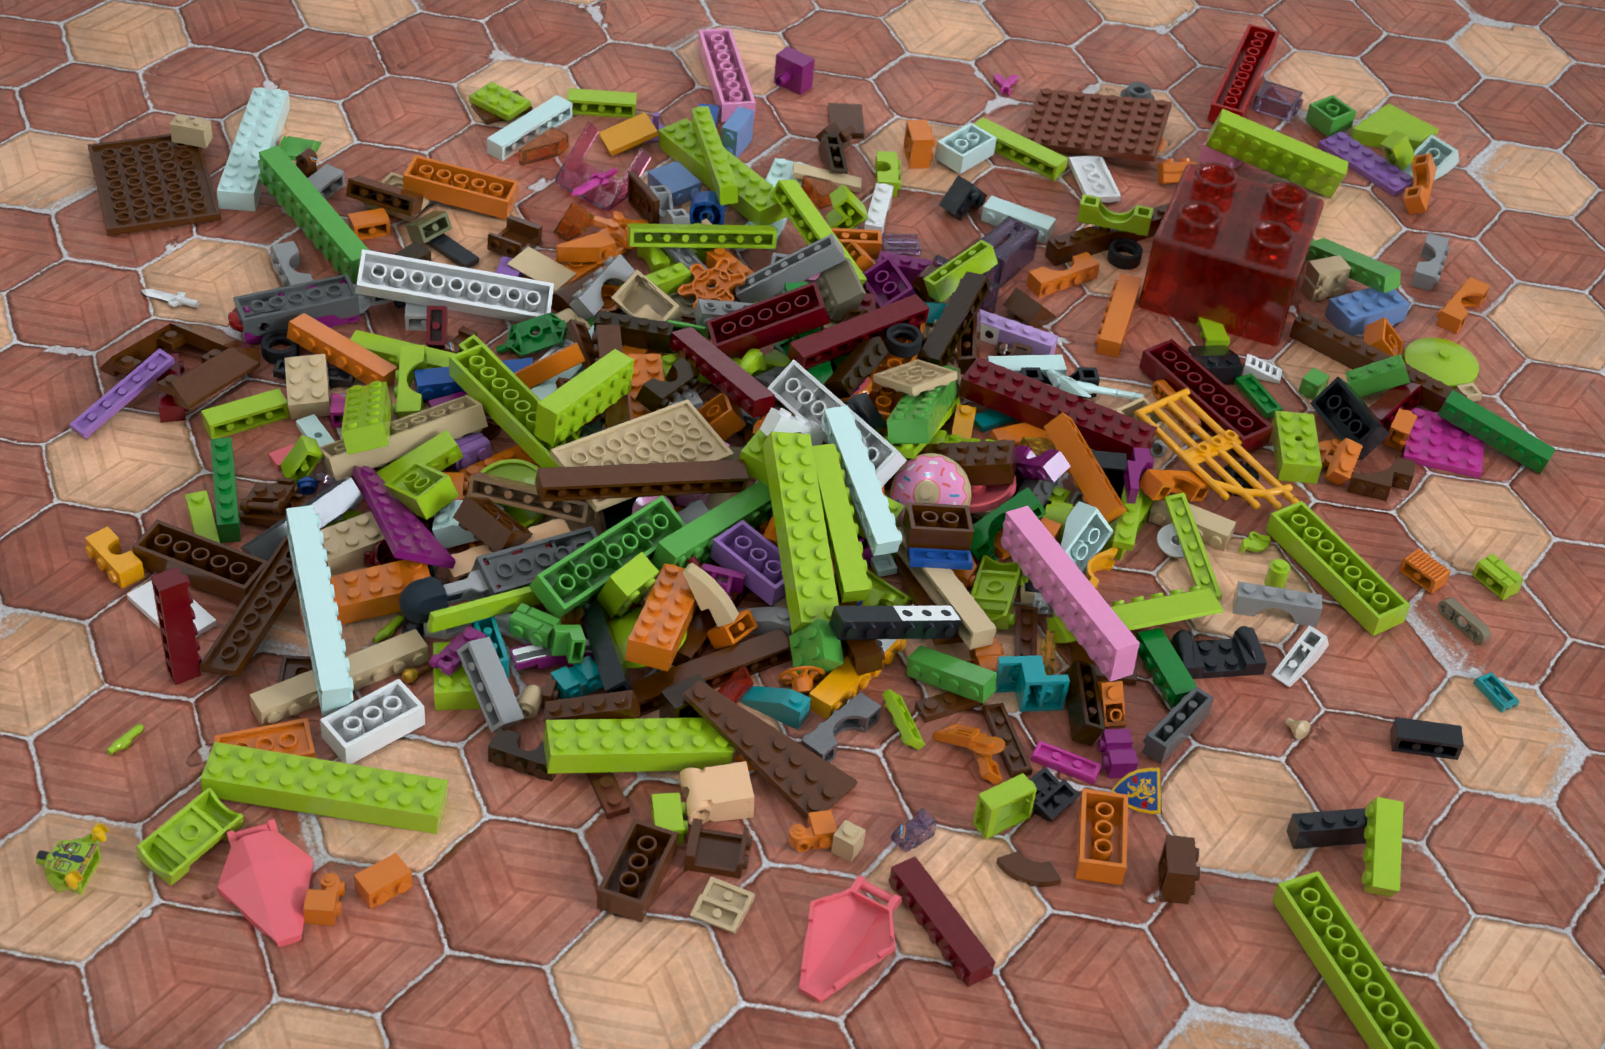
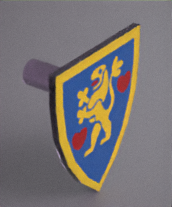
(1143, 790)

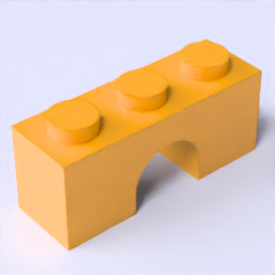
(106, 551)

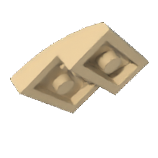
(723, 905)

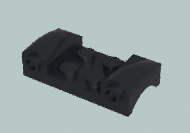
(1221, 657)

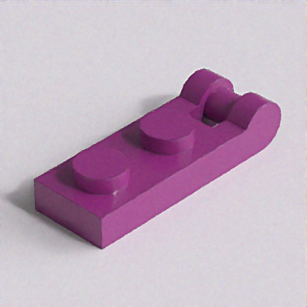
(450, 653)

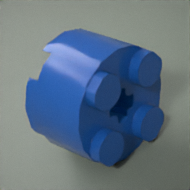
(706, 205)

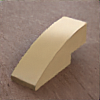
(710, 595)

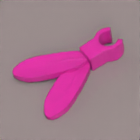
(1005, 84)

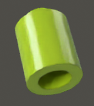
(1277, 573)

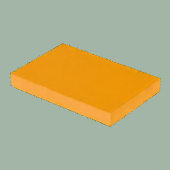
(628, 134)

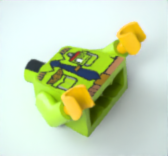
(73, 861)

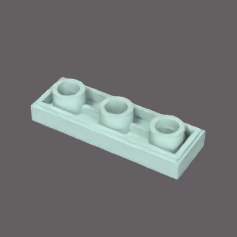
(312, 427)

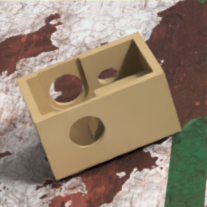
(645, 300)

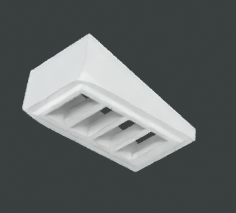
(1261, 369)

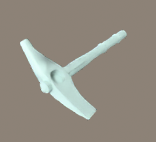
(1083, 388)

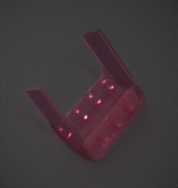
(577, 172)

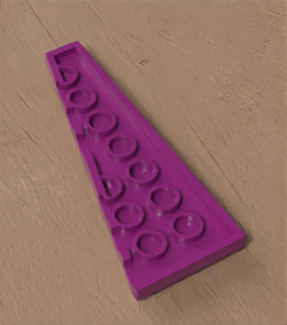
(400, 527)

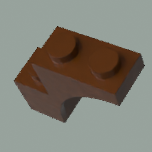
(1379, 484)

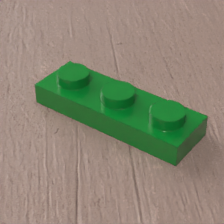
(1257, 395)

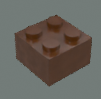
(1178, 869)

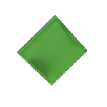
(293, 146)

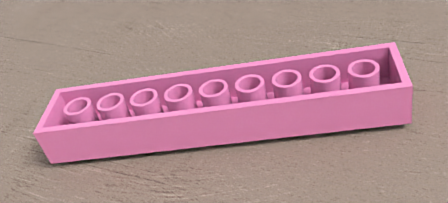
(1070, 594)

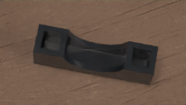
(1083, 374)

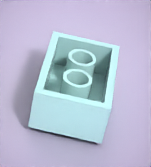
(965, 148)

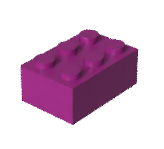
(887, 282)

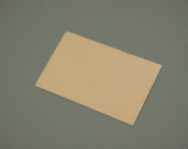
(541, 268)

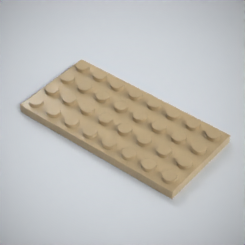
(661, 436)

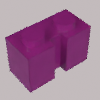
(1117, 752)

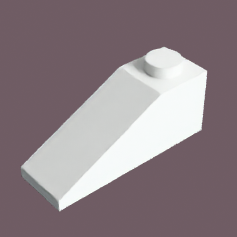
(1301, 656)

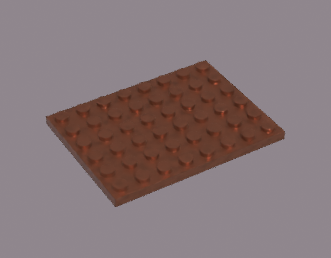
(1098, 124)

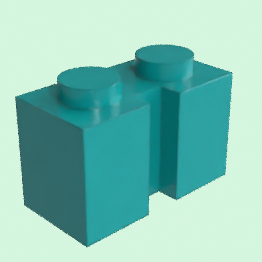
(578, 680)

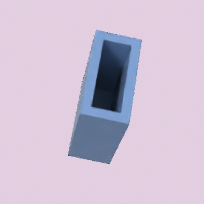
(738, 131)
(677, 179)

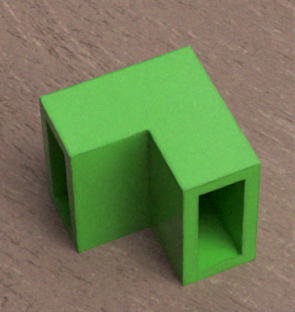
(568, 642)

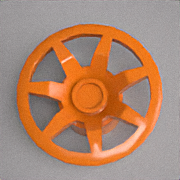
(803, 682)

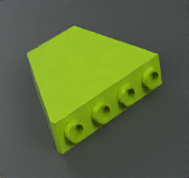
(1389, 118)

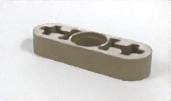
(1474, 630)

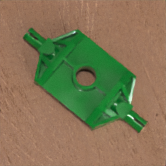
(521, 342)

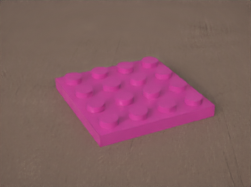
(1443, 445)

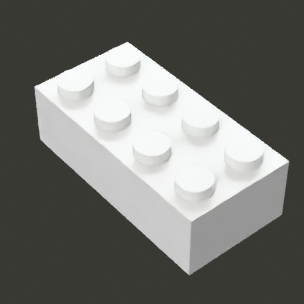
(372, 722)

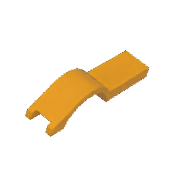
(1100, 562)

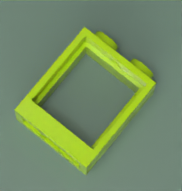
(1004, 806)

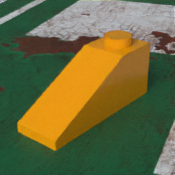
(964, 421)

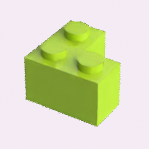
(847, 210)

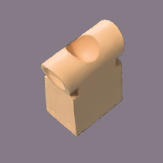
(718, 792)

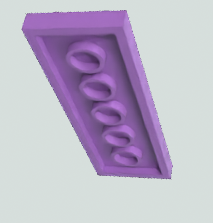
(1367, 163)

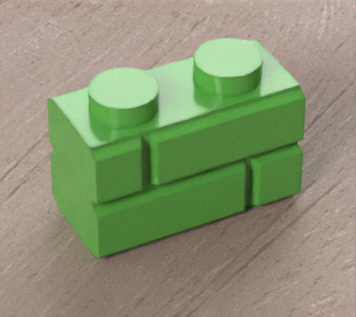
(532, 625)

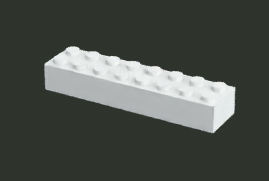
(808, 398)

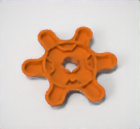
(615, 226)
(717, 276)

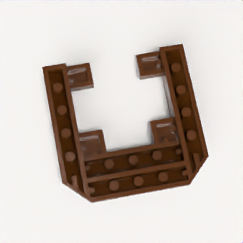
(222, 365)

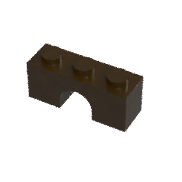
(507, 752)

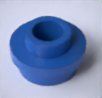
(307, 485)

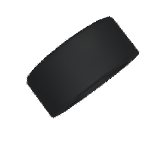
(1123, 261)
(275, 338)
(899, 349)

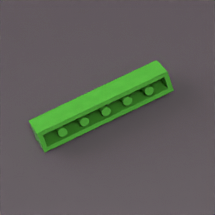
(1363, 268)

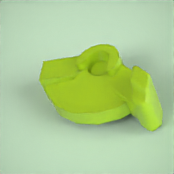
(1254, 543)

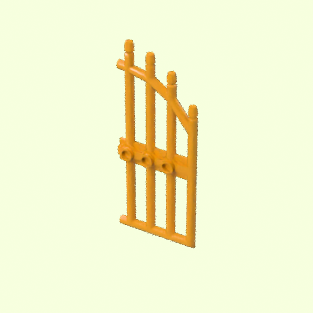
(1212, 447)

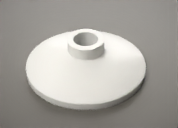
(1167, 542)

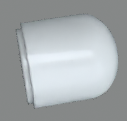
(1158, 444)

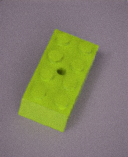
(1296, 447)

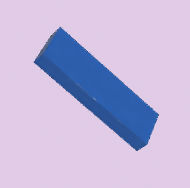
(940, 558)

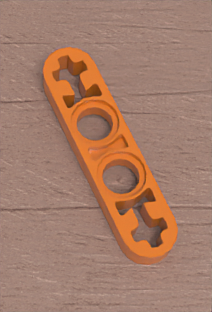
(1161, 390)

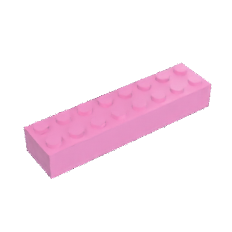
(725, 71)

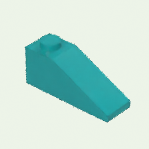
(779, 703)

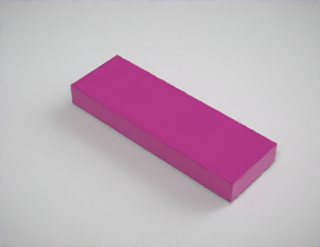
(1066, 762)

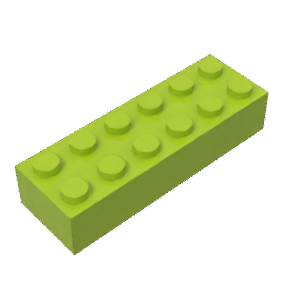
(583, 397)
(367, 417)

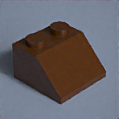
(1027, 309)

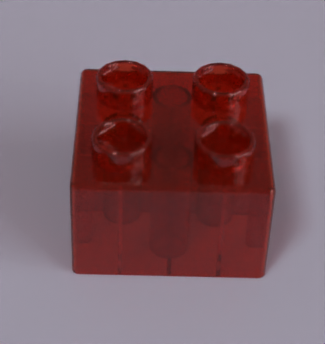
(1231, 252)

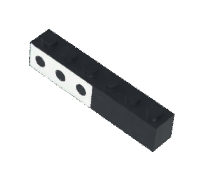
(895, 622)

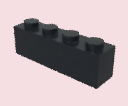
(1327, 828)

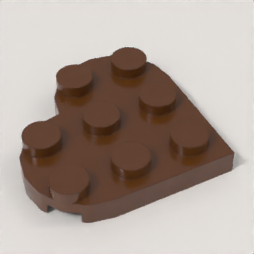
(268, 517)

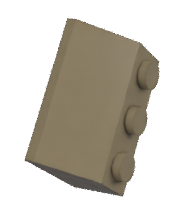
(840, 289)

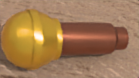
(409, 675)

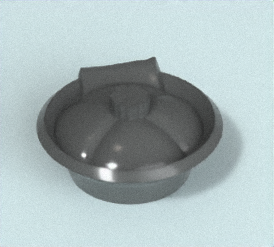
(1137, 90)

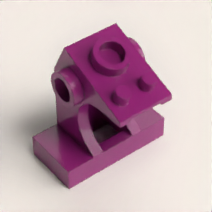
(735, 578)

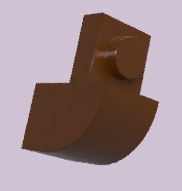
(833, 129)

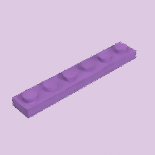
(122, 393)

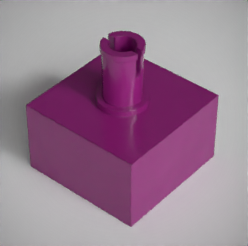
(794, 70)

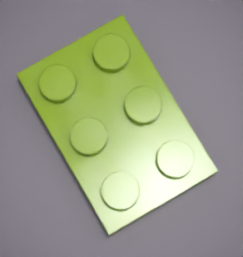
(500, 101)

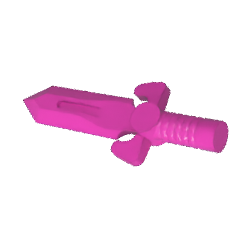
(596, 179)

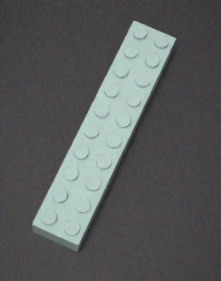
(257, 132)
(319, 610)

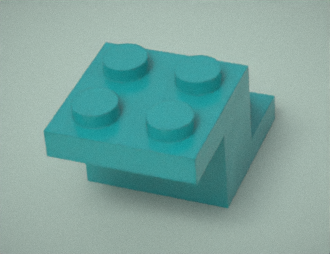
(1030, 683)

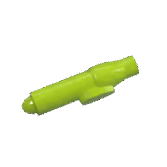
(388, 630)
(125, 740)

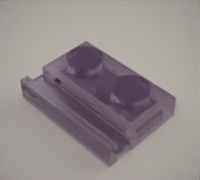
(901, 244)

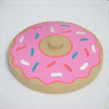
(931, 480)

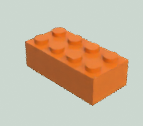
(1101, 837)

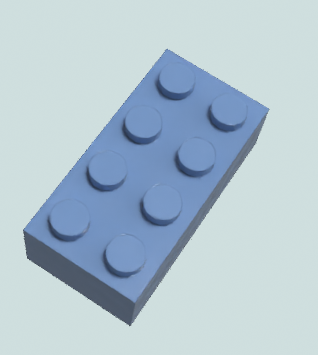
(1360, 308)

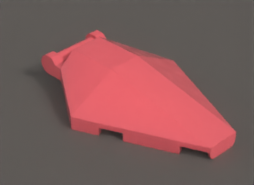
(267, 881)
(846, 938)

